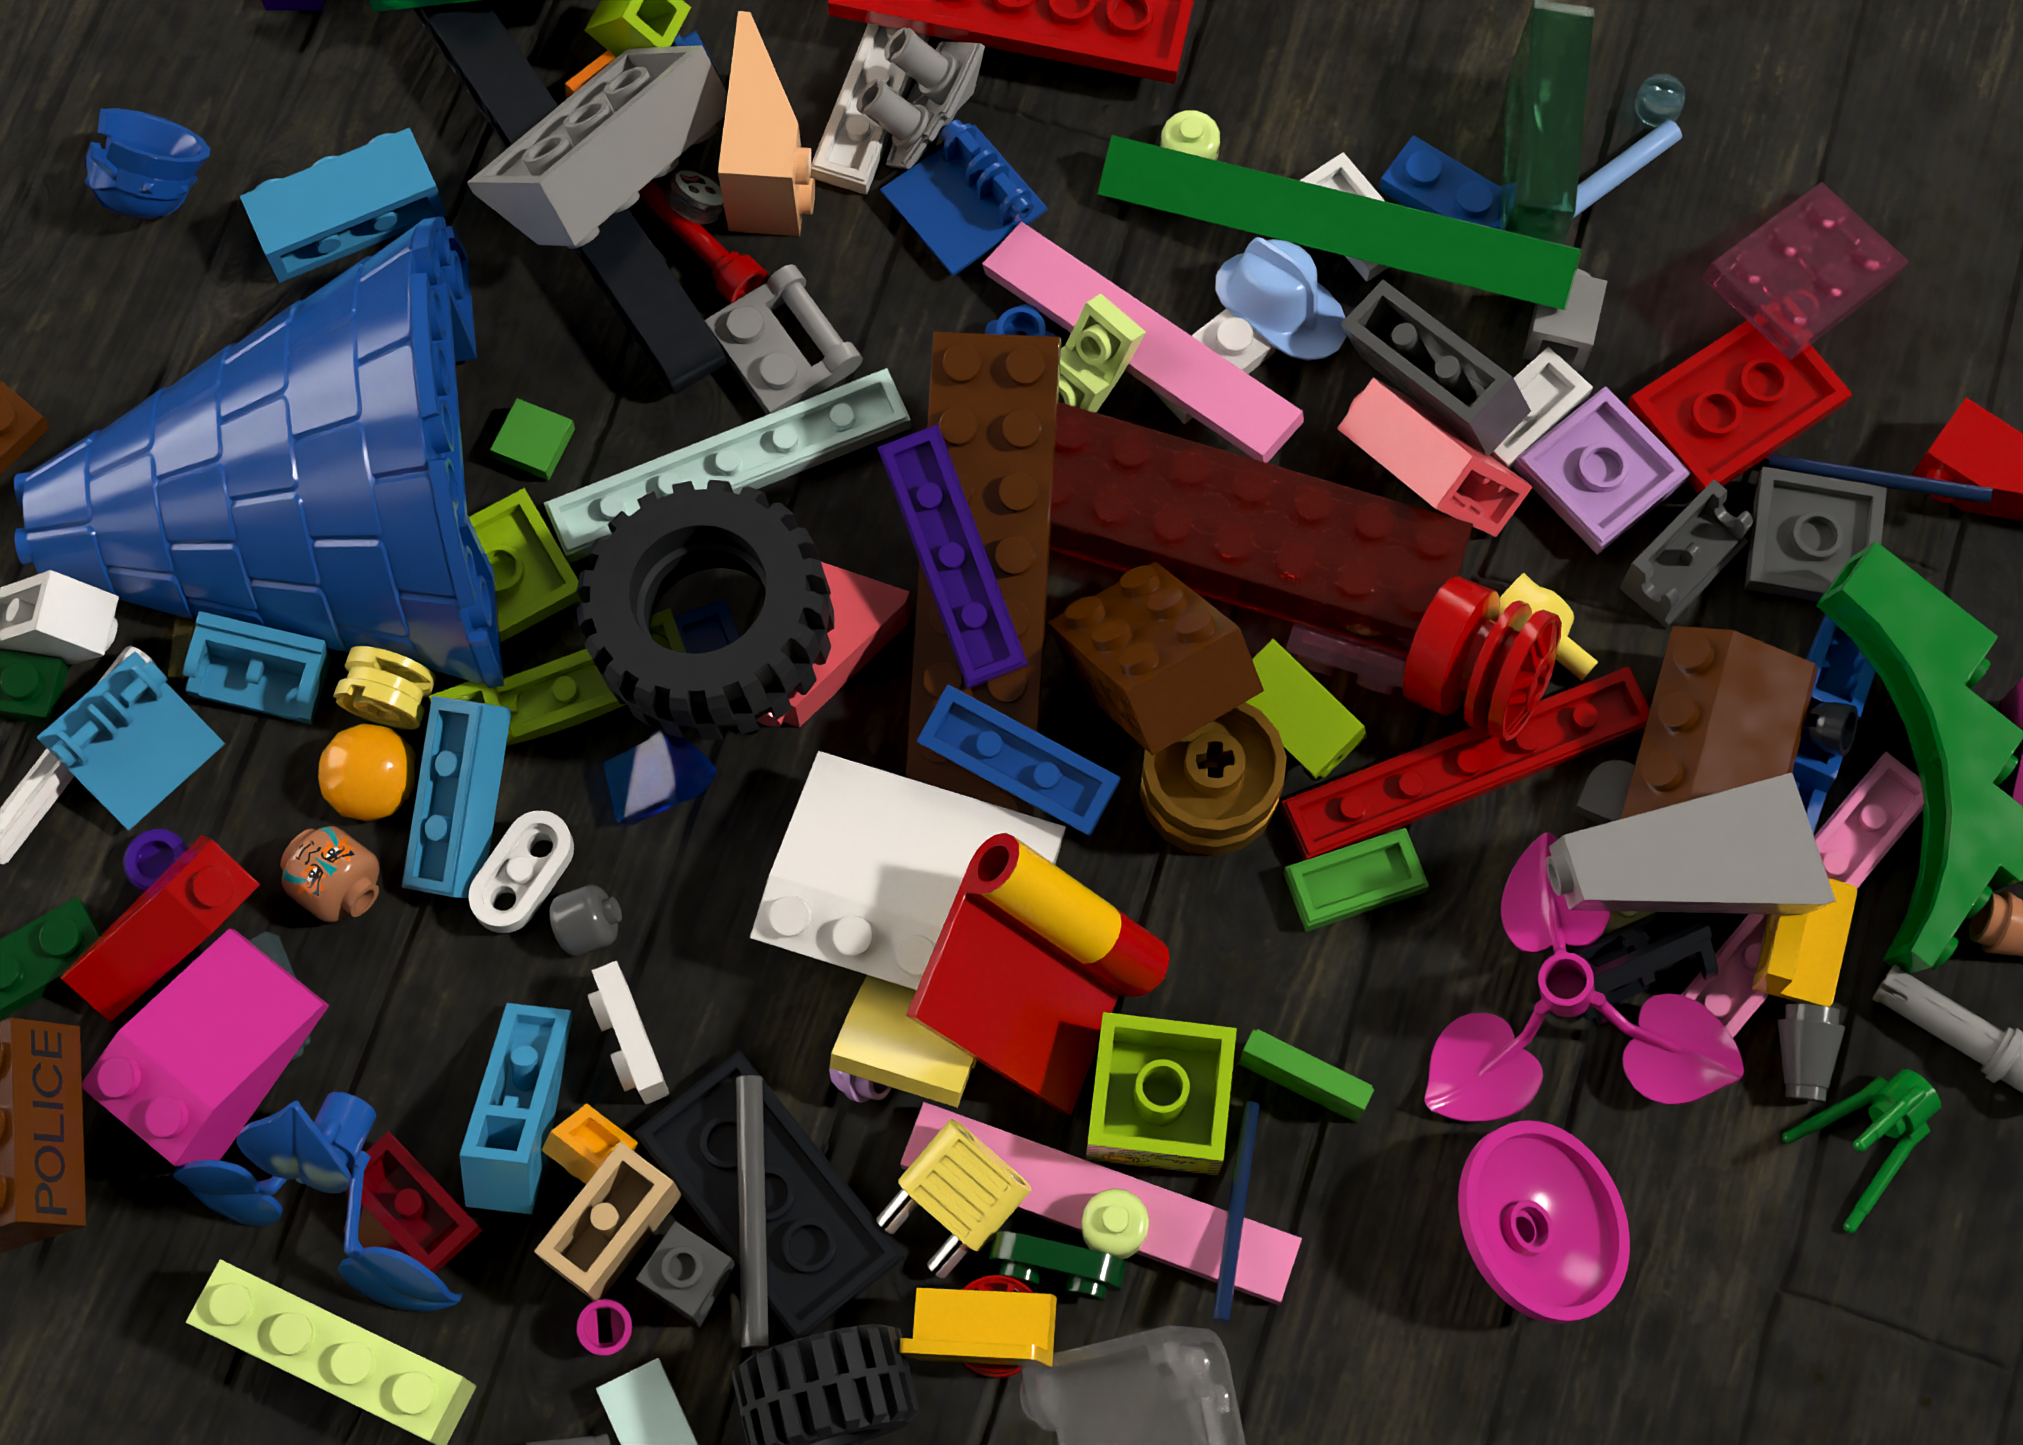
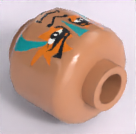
(330, 874)

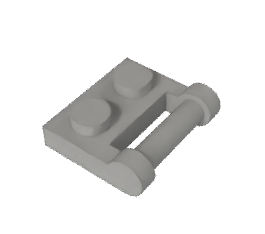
(765, 352)

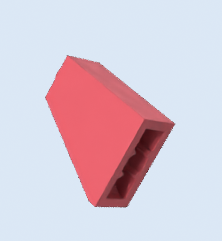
(1433, 458)
(864, 622)

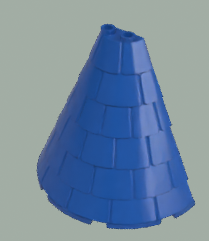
(299, 475)

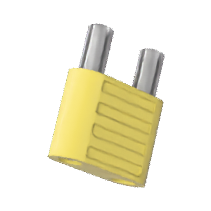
(961, 1188)

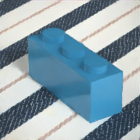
(343, 204)

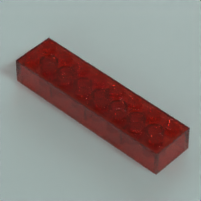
(1249, 530)

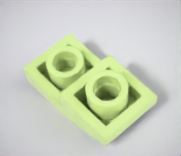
(1096, 354)

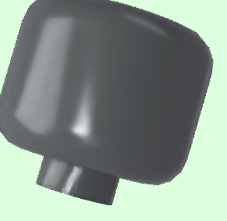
(585, 920)

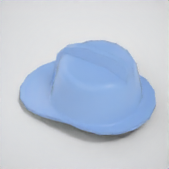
(1281, 300)

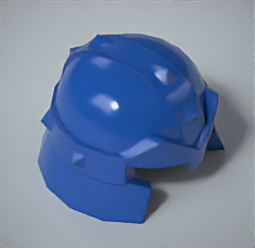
(144, 163)

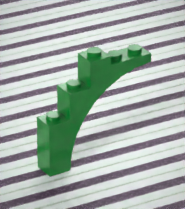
(1961, 745)

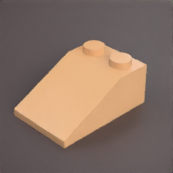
(761, 155)

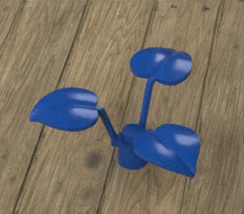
(317, 1156)

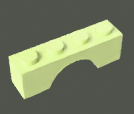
(331, 1353)

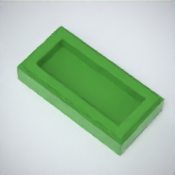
(1355, 879)
(1306, 1075)

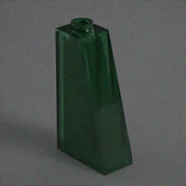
(1545, 121)

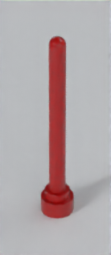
(734, 273)

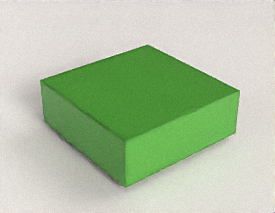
(532, 439)

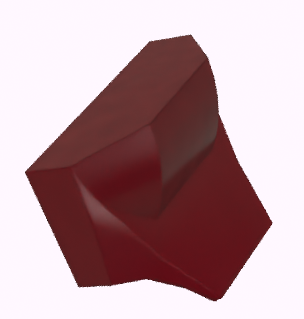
(409, 1208)

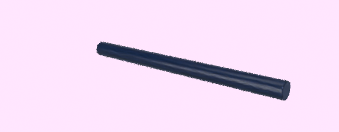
(1883, 478)
(1235, 1213)

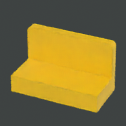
(1805, 951)
(982, 1327)

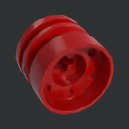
(1481, 658)

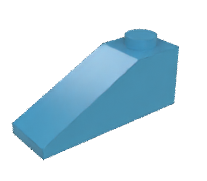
(515, 1110)

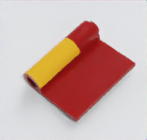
(1031, 970)

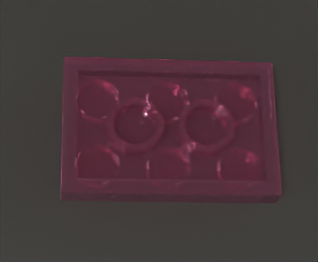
(1805, 270)

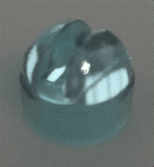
(1660, 99)

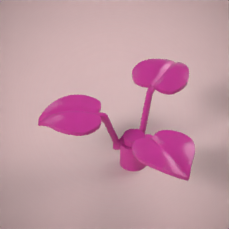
(1487, 1075)

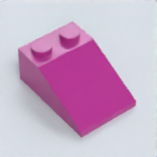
(205, 1051)

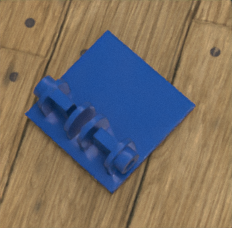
(963, 198)

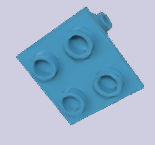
(131, 740)

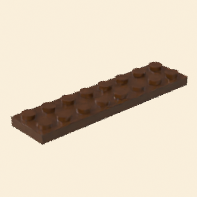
(999, 425)

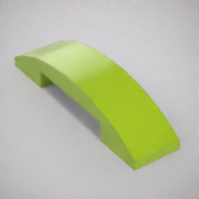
(558, 691)

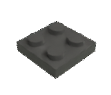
(1808, 531)

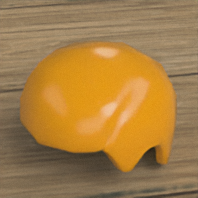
(367, 772)

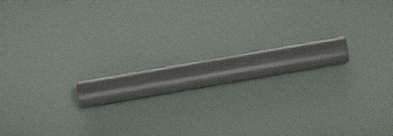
(752, 1213)

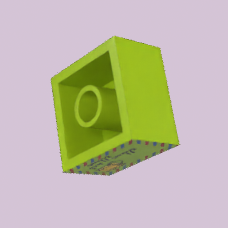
(1161, 1094)

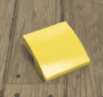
(895, 1050)

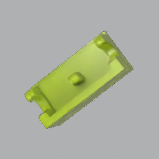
(1308, 717)

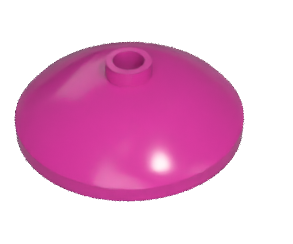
(1544, 1222)

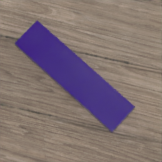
(953, 557)

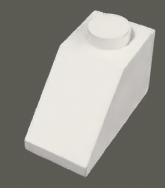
(57, 618)

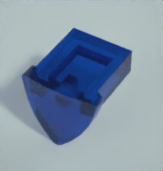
(656, 776)

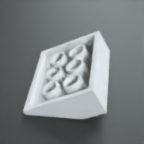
(878, 867)

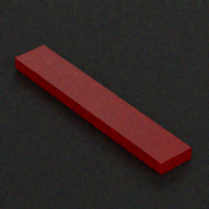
(1464, 766)

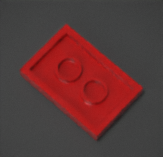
(1737, 404)

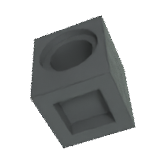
(687, 1274)

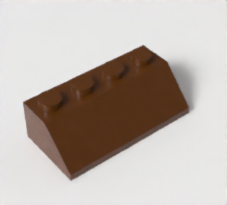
(1719, 718)

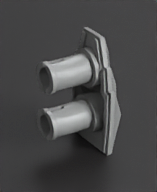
(942, 85)

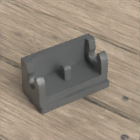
(1687, 556)

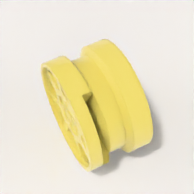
(384, 687)

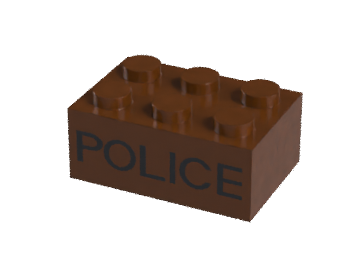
(1155, 656)
(40, 1132)

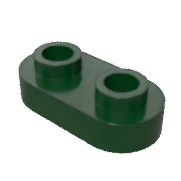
(1085, 1271)

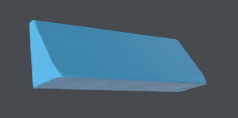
(456, 796)

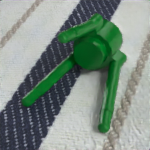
(1897, 1110)

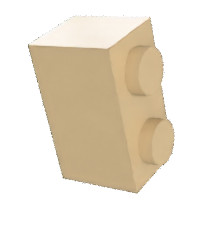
(608, 1222)

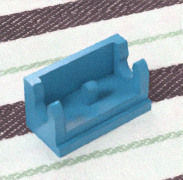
(256, 667)

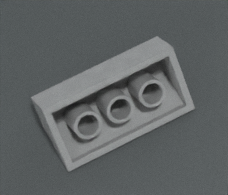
(605, 144)

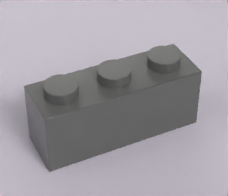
(1436, 367)

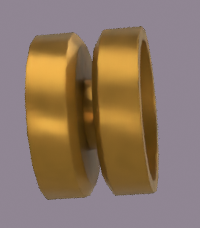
(1222, 812)

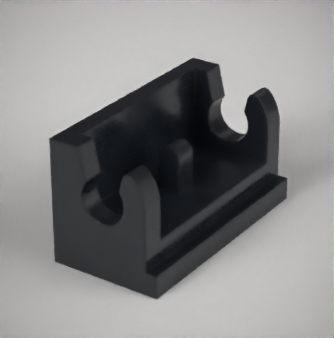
(1647, 955)

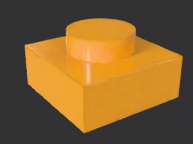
(585, 1142)

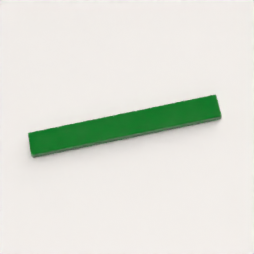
(1340, 222)

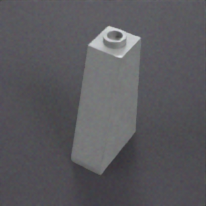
(1705, 855)

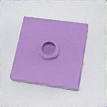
(1601, 470)

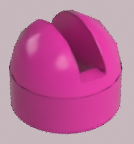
(619, 1324)

